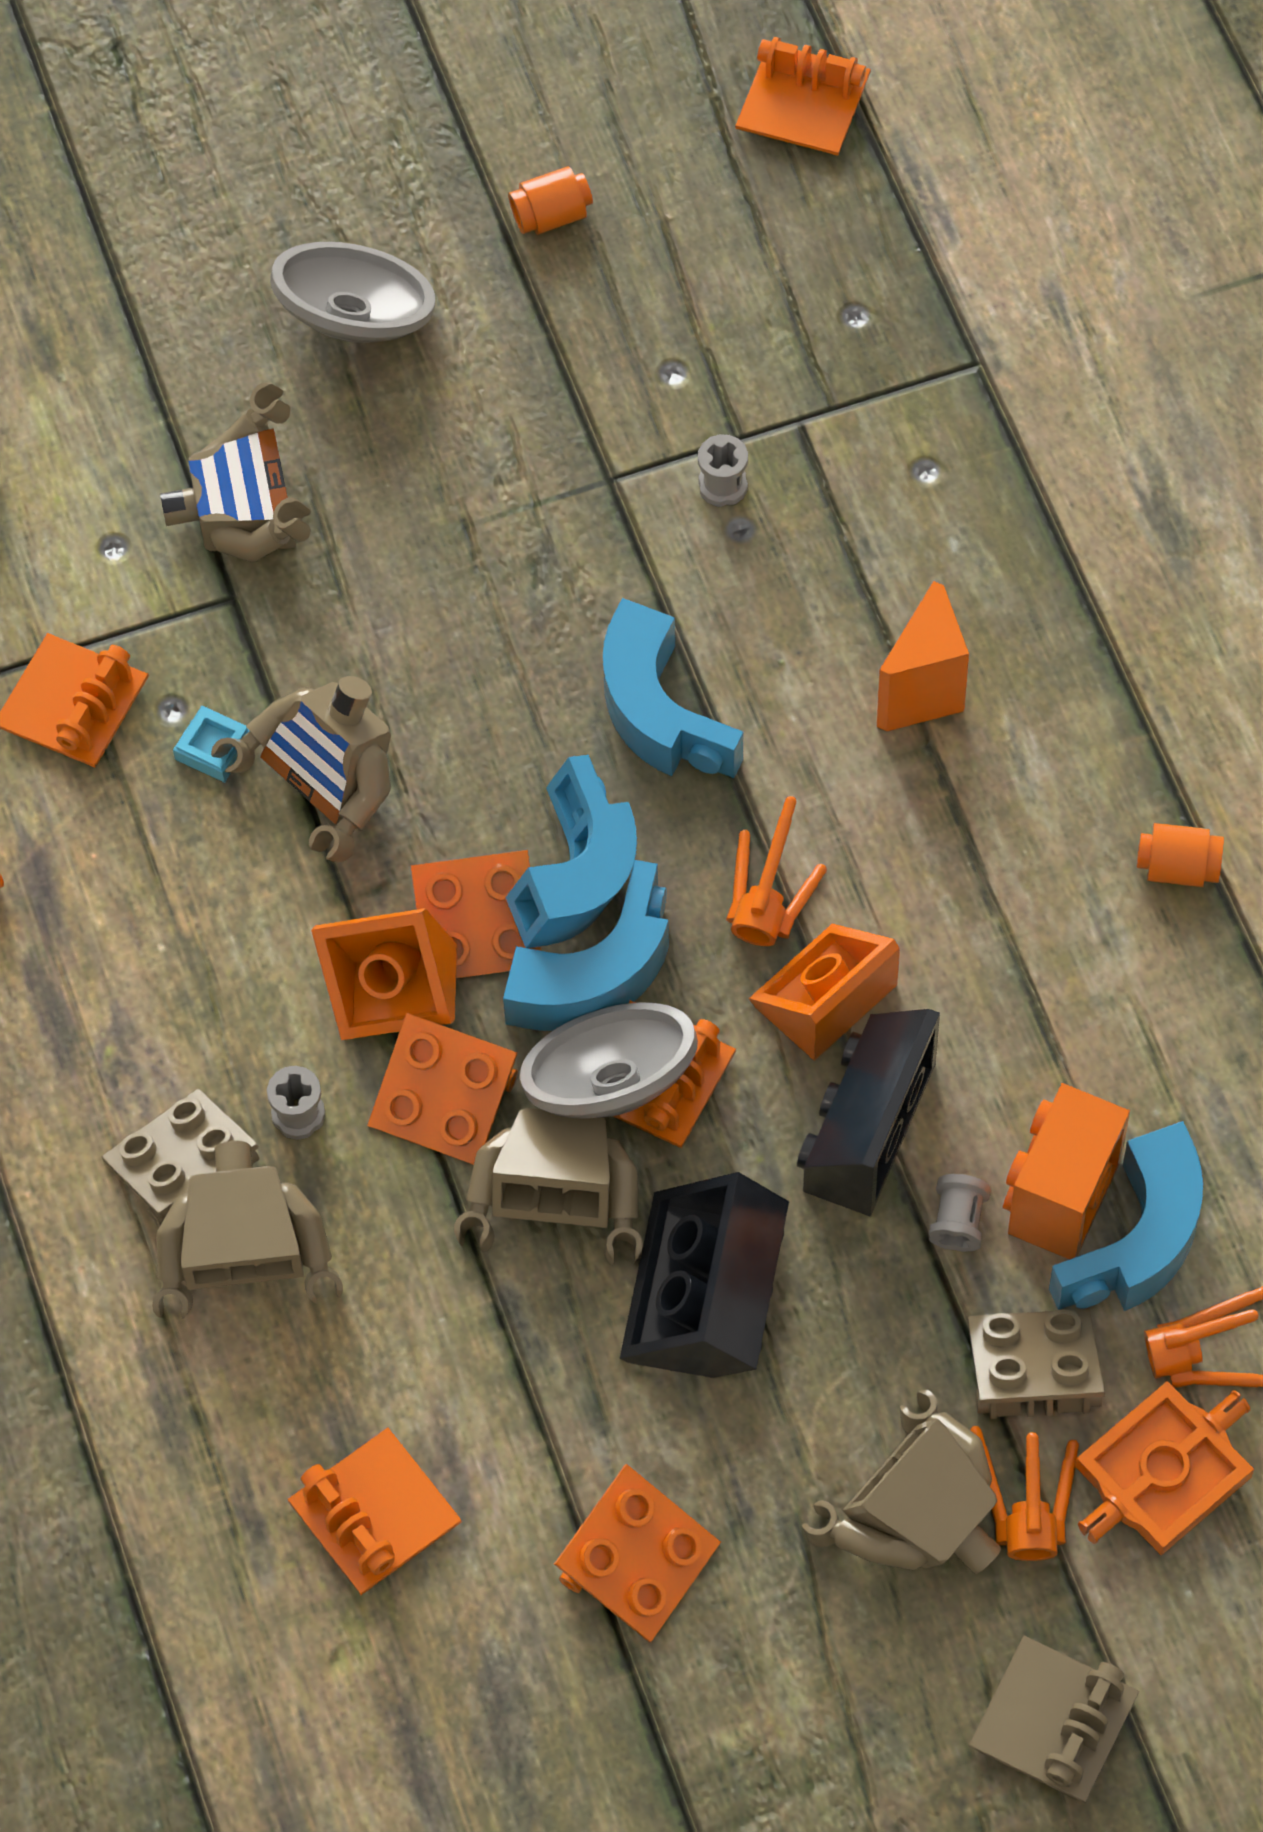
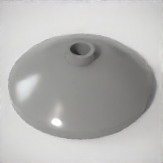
(352, 291)
(609, 1060)

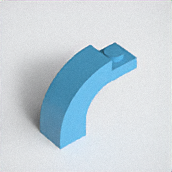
(642, 713)
(567, 897)
(556, 988)
(1170, 1194)

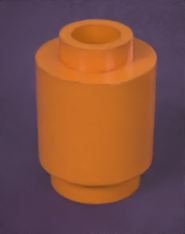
(550, 201)
(1180, 855)

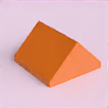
(925, 668)
(387, 969)
(829, 986)

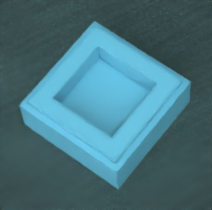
(200, 736)

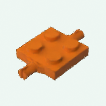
(1164, 1467)

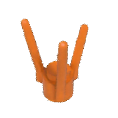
(759, 914)
(1176, 1344)
(1031, 1528)

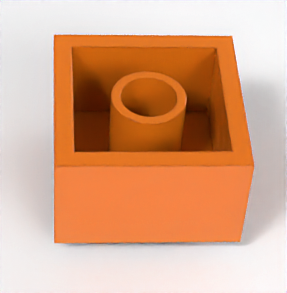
(1065, 1171)

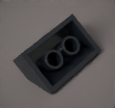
(870, 1108)
(706, 1277)

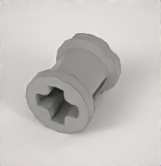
(723, 470)
(293, 1084)
(959, 1212)

